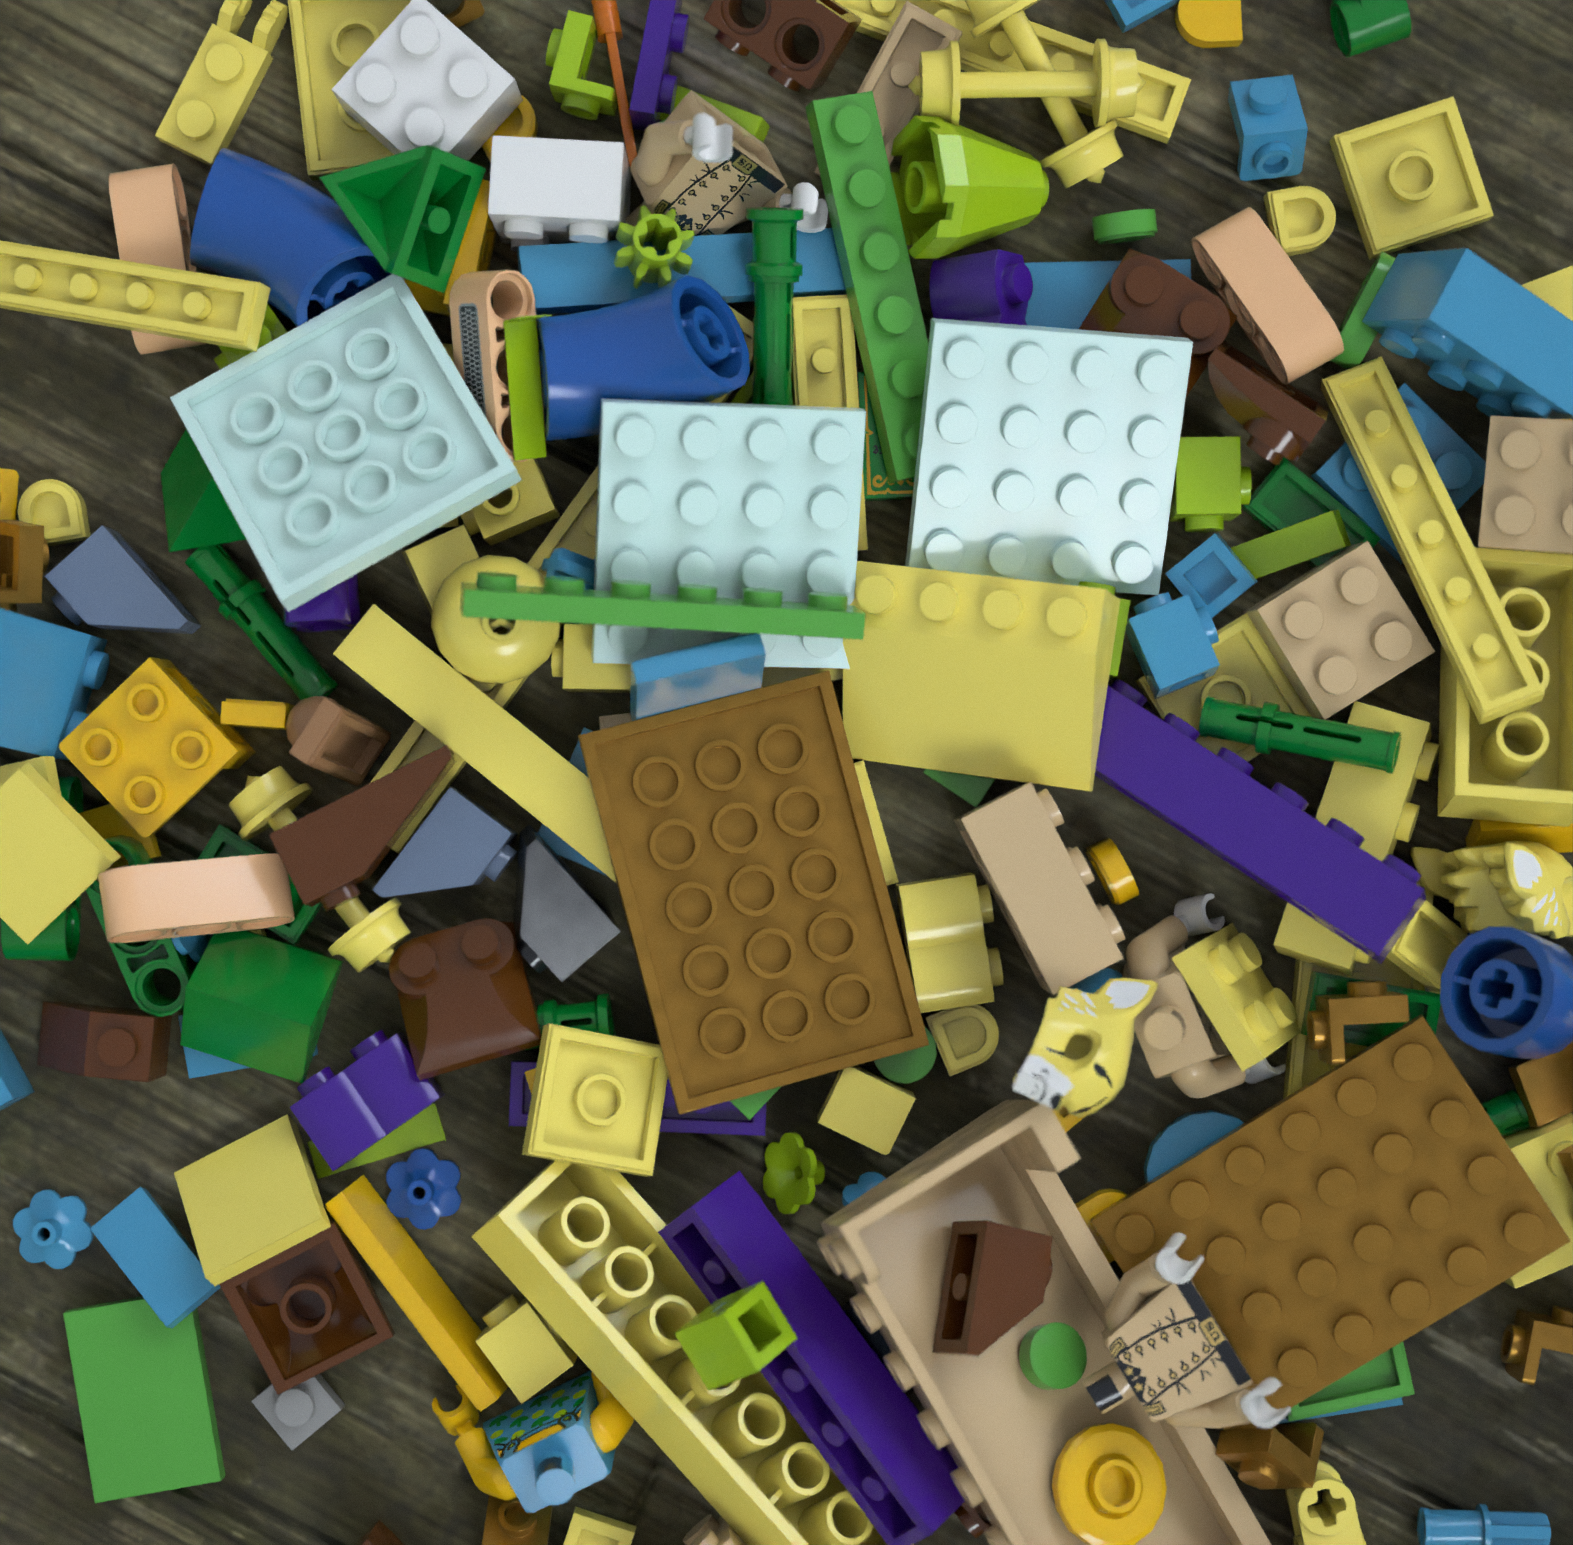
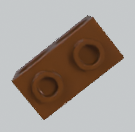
(775, 36)

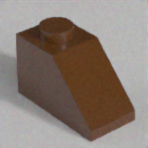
(104, 1041)
(989, 1284)

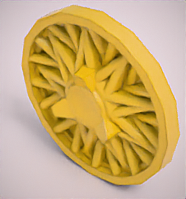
(1109, 1485)

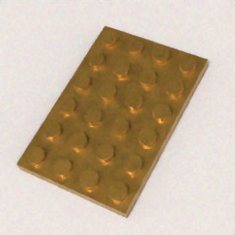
(753, 891)
(1344, 1215)

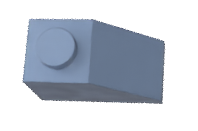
(116, 589)
(451, 849)

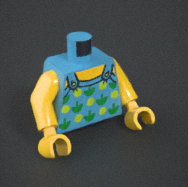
(541, 1446)

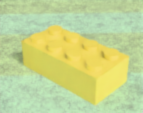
(1521, 761)

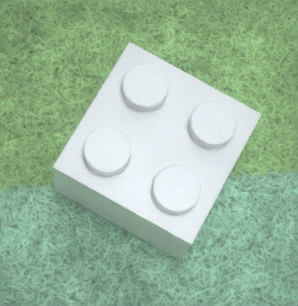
(427, 86)
(557, 190)

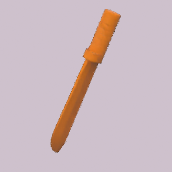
(609, 32)

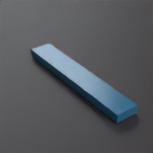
(585, 277)

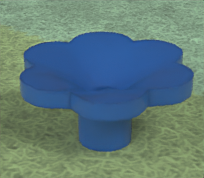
(435, 1177)

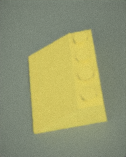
(979, 674)

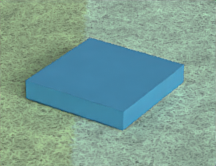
(696, 675)

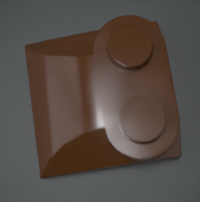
(1160, 301)
(1275, 414)
(464, 996)
(308, 1308)

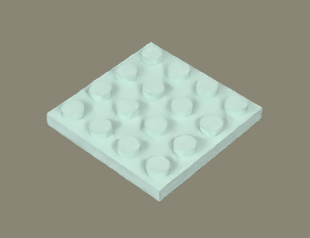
(344, 441)
(1047, 453)
(731, 505)

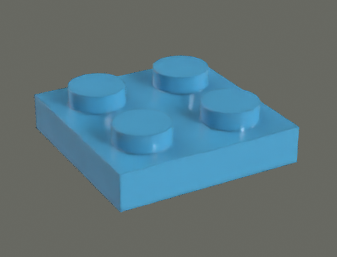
(1454, 459)

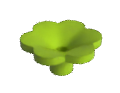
(791, 1173)

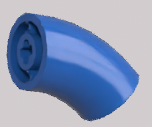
(279, 233)
(653, 347)
(1509, 993)

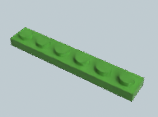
(874, 269)
(632, 604)

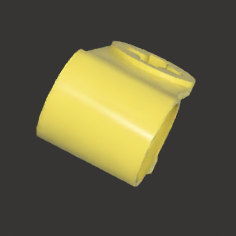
(1329, 1522)

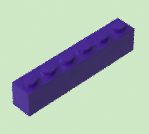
(1255, 827)
(829, 1372)

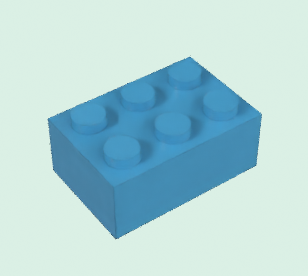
(1477, 333)

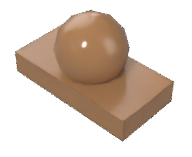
(334, 738)

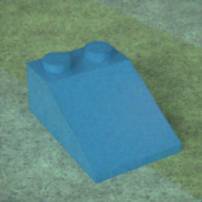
(45, 682)

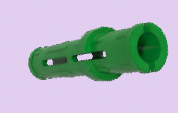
(253, 613)
(1304, 735)

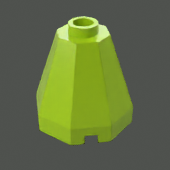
(961, 186)

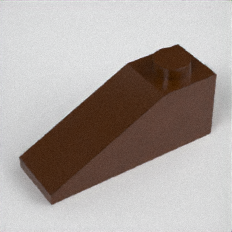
(351, 836)

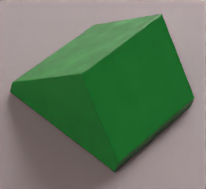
(259, 1002)

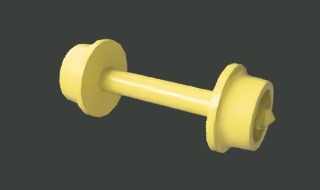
(1110, 83)
(1084, 151)
(269, 803)

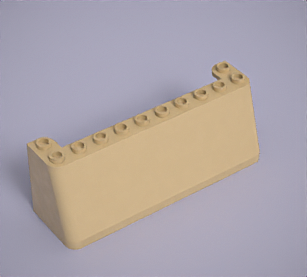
(983, 1405)

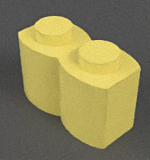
(947, 941)

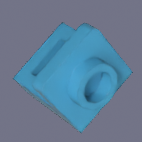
(1268, 127)

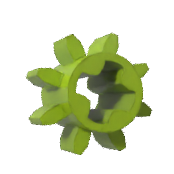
(663, 234)

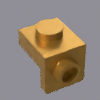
(22, 563)
(1363, 1004)
(1530, 1333)
(1273, 1456)

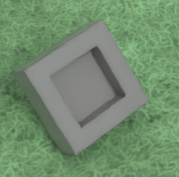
(299, 1410)

